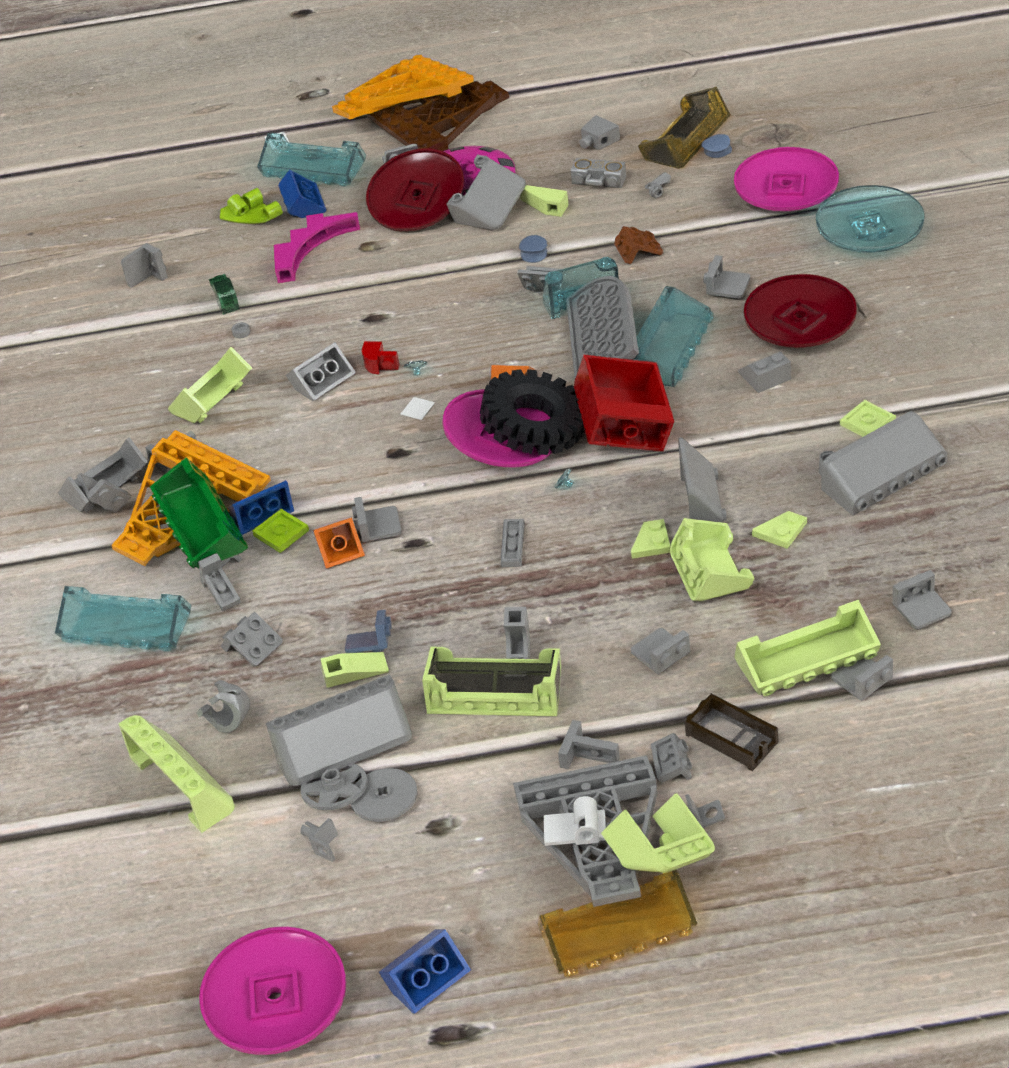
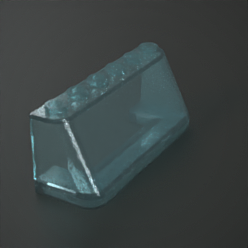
(311, 161)
(673, 333)
(121, 619)

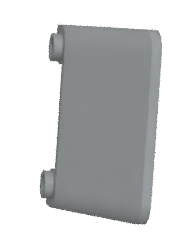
(488, 197)
(700, 484)

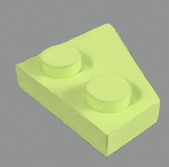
(781, 529)
(651, 540)

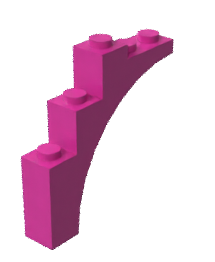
(319, 229)

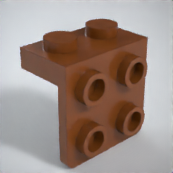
(632, 240)

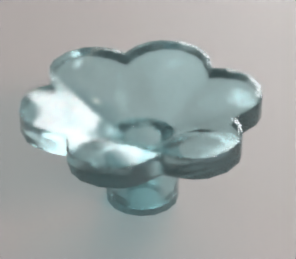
(416, 365)
(564, 479)

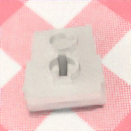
(579, 827)

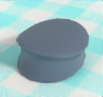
(717, 146)
(533, 248)

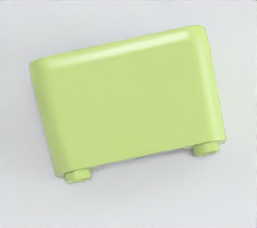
(704, 561)

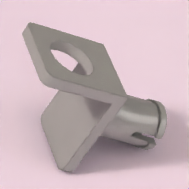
(700, 813)
(321, 837)

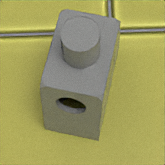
(599, 133)

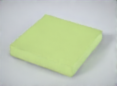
(866, 418)

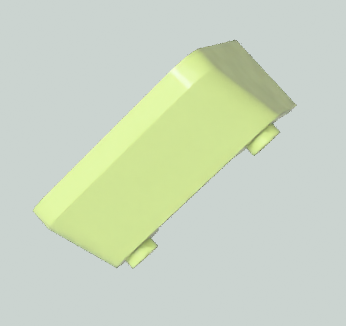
(211, 388)
(680, 845)

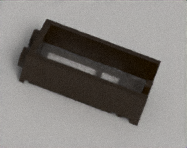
(731, 731)

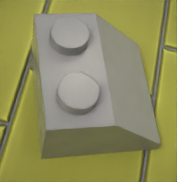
(767, 372)

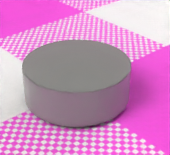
(240, 330)

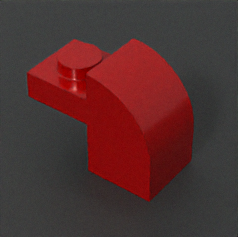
(377, 359)

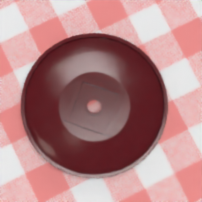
(417, 171)
(800, 310)

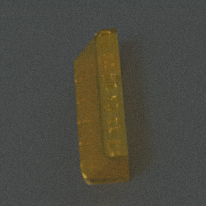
(608, 931)

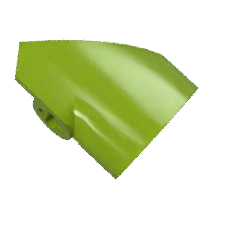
(249, 209)

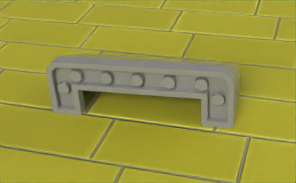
(881, 463)
(339, 731)

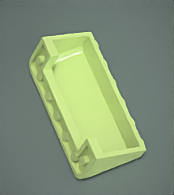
(808, 650)
(151, 745)

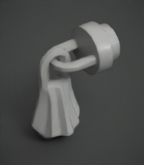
(655, 187)

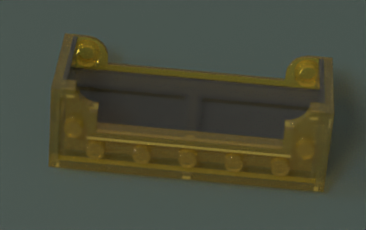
(700, 119)

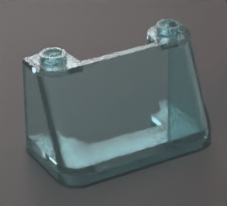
(564, 282)

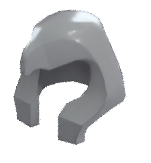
(235, 707)

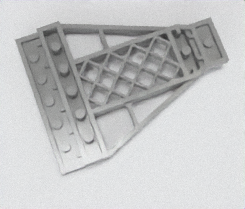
(607, 785)

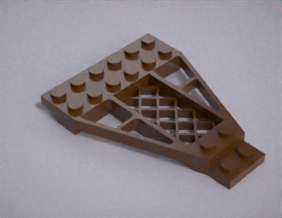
(427, 122)

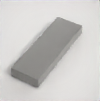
(512, 543)

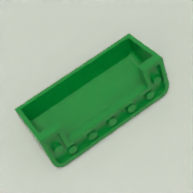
(197, 514)

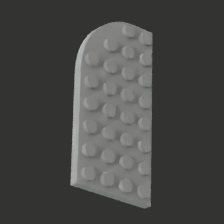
(601, 321)

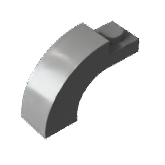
(517, 633)

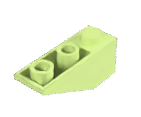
(545, 200)
(352, 667)

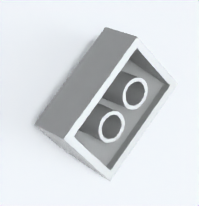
(321, 372)

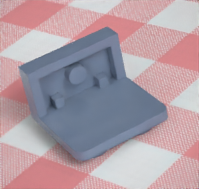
(373, 640)

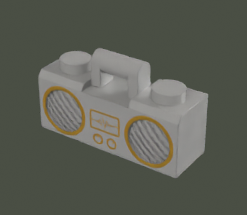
(598, 172)

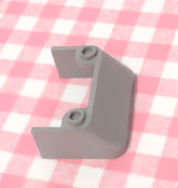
(116, 469)

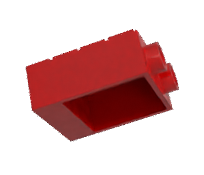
(623, 403)

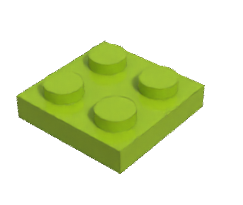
(280, 530)

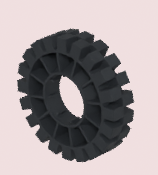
(518, 391)

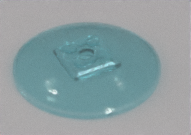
(891, 213)

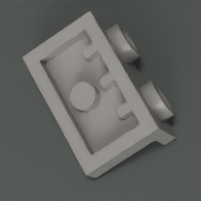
(671, 758)

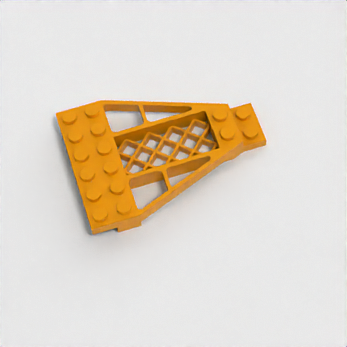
(413, 80)
(229, 477)

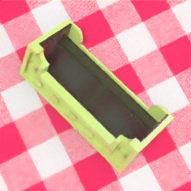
(492, 684)

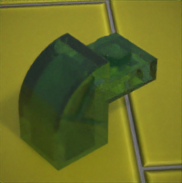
(224, 293)

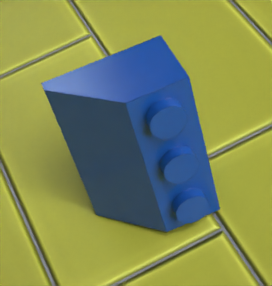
(301, 195)
(260, 506)
(425, 970)

